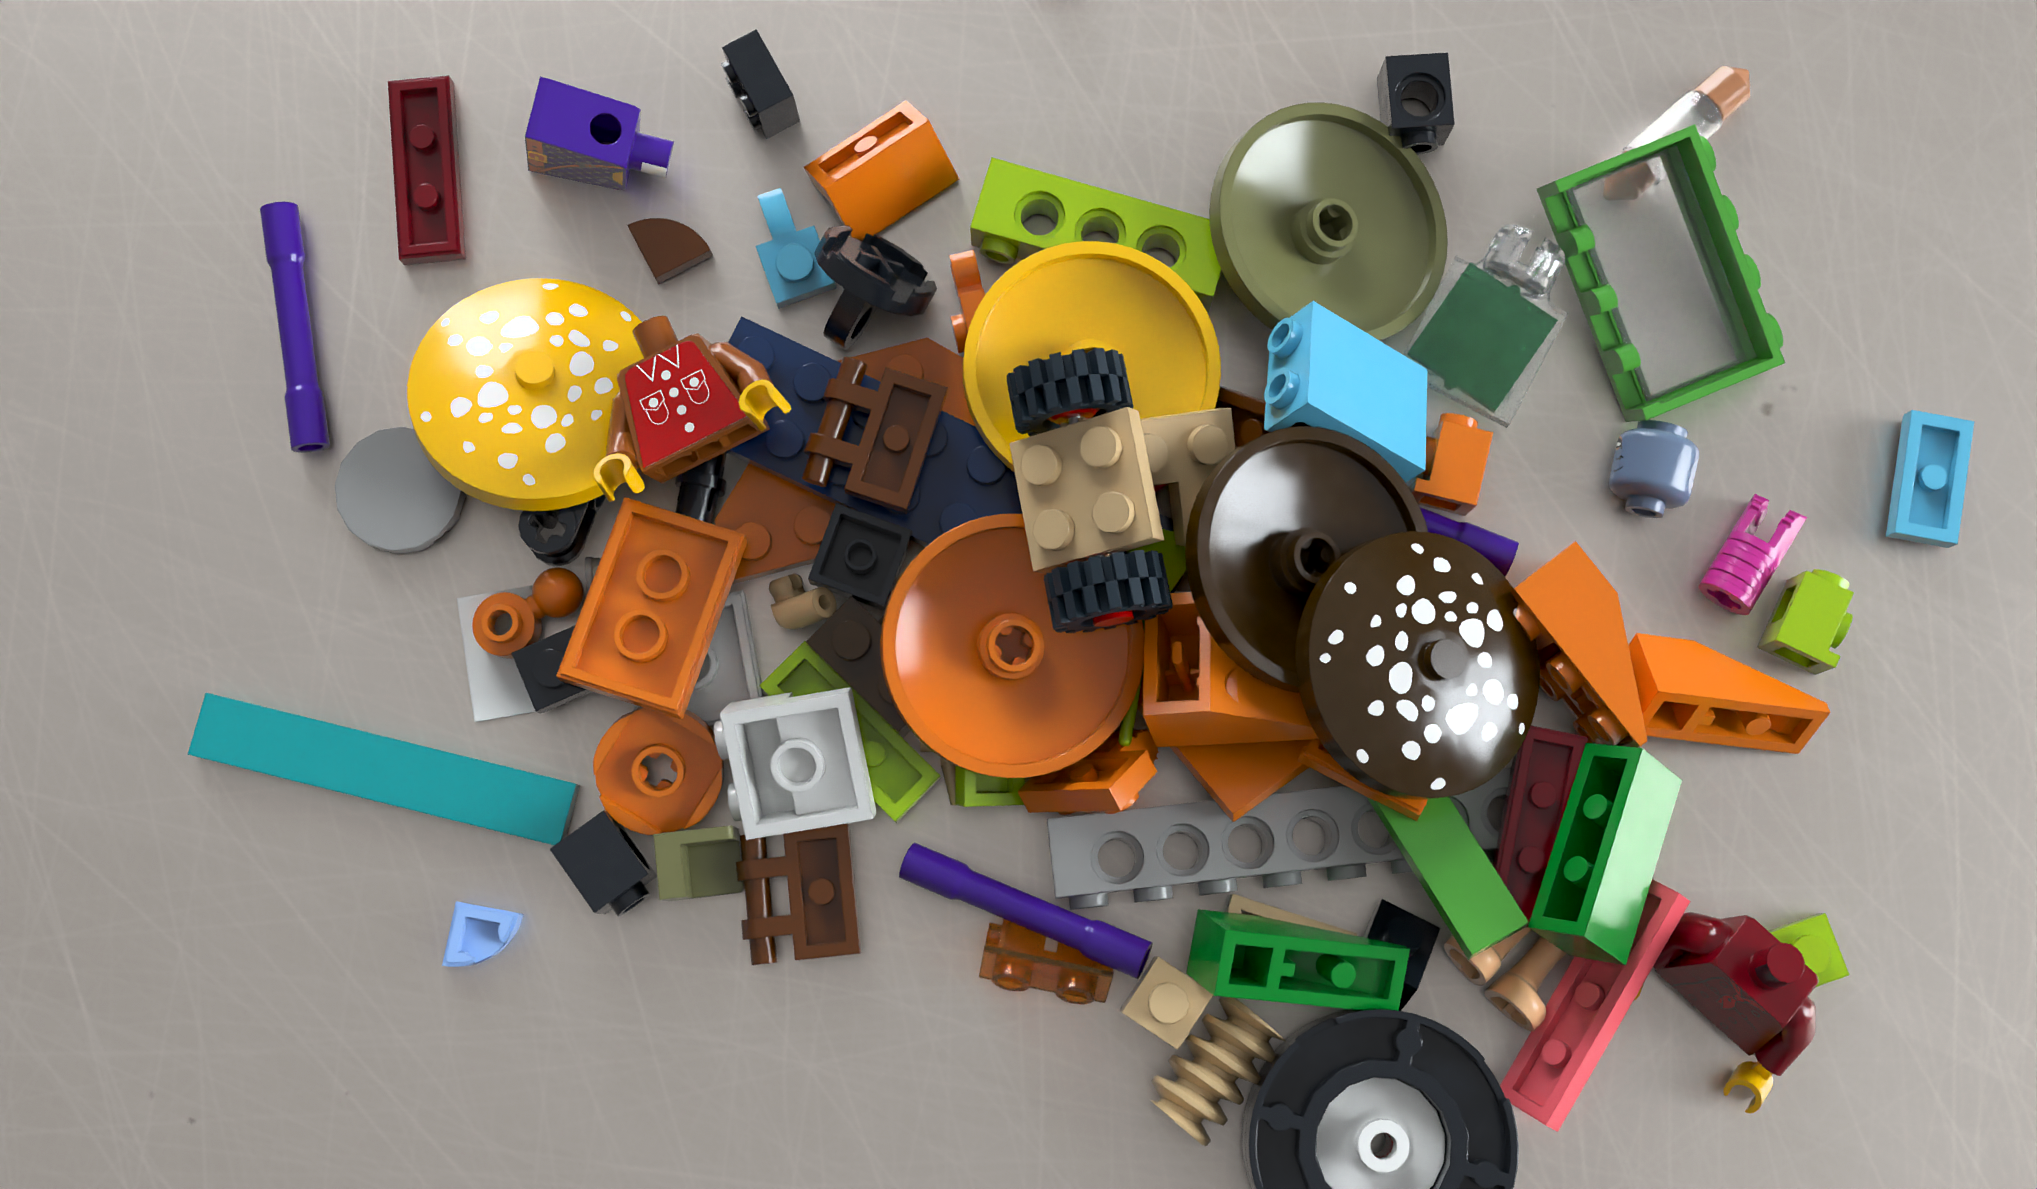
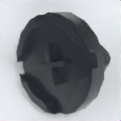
(872, 277)

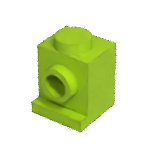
(1809, 621)

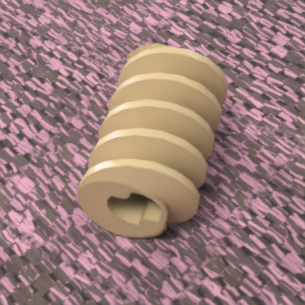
(1215, 1068)

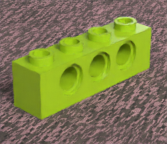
(1017, 192)

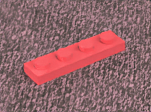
(1586, 1016)

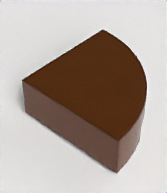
(668, 246)

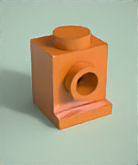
(1453, 465)

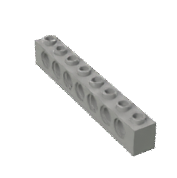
(1077, 840)

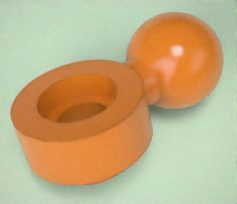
(554, 594)

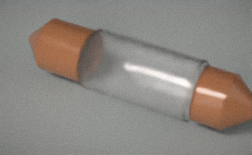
(1704, 106)

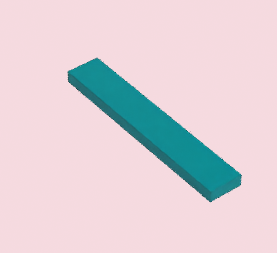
(384, 769)

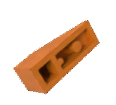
(1716, 700)

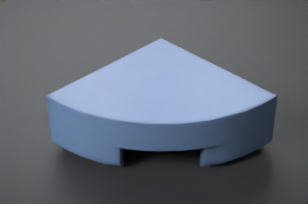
(478, 934)

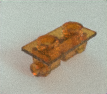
(1017, 961)

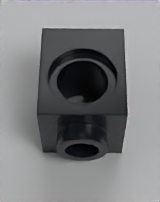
(1421, 78)
(605, 865)

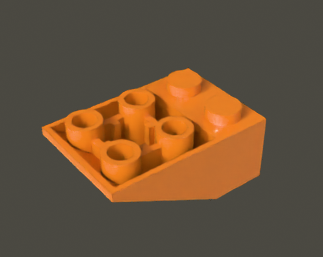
(1582, 647)
(1202, 695)

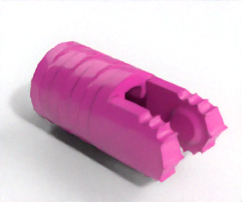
(1746, 561)

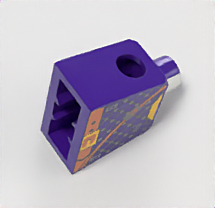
(568, 133)

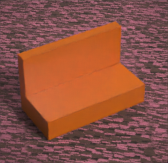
(883, 171)

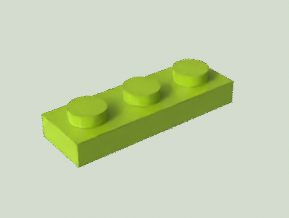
(895, 769)

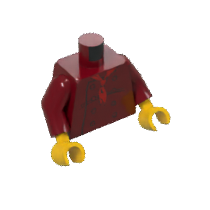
(1747, 989)

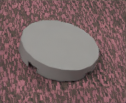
(395, 494)

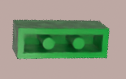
(1605, 853)

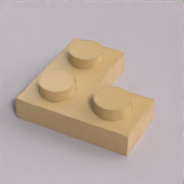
(1184, 453)

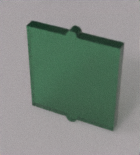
(1482, 337)

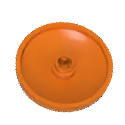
(983, 669)

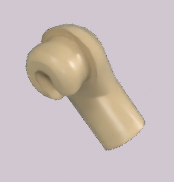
(799, 608)

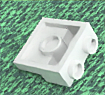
(795, 762)

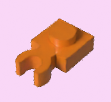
(969, 293)

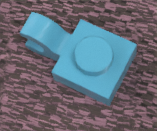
(790, 255)

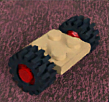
(1087, 491)

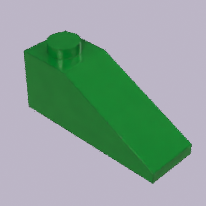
(1294, 963)

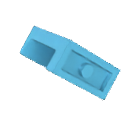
(1347, 383)

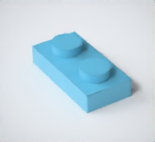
(1930, 479)

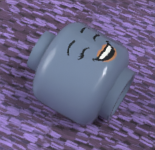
(1654, 468)

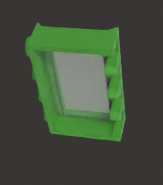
(1662, 274)

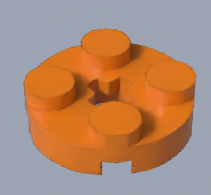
(669, 804)

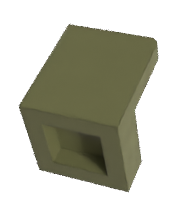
(698, 863)

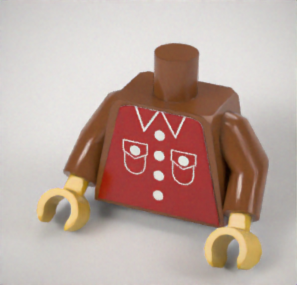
(681, 407)

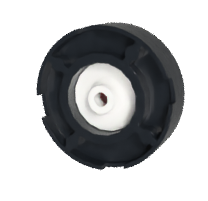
(1373, 1075)

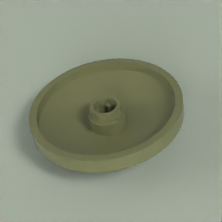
(1328, 215)

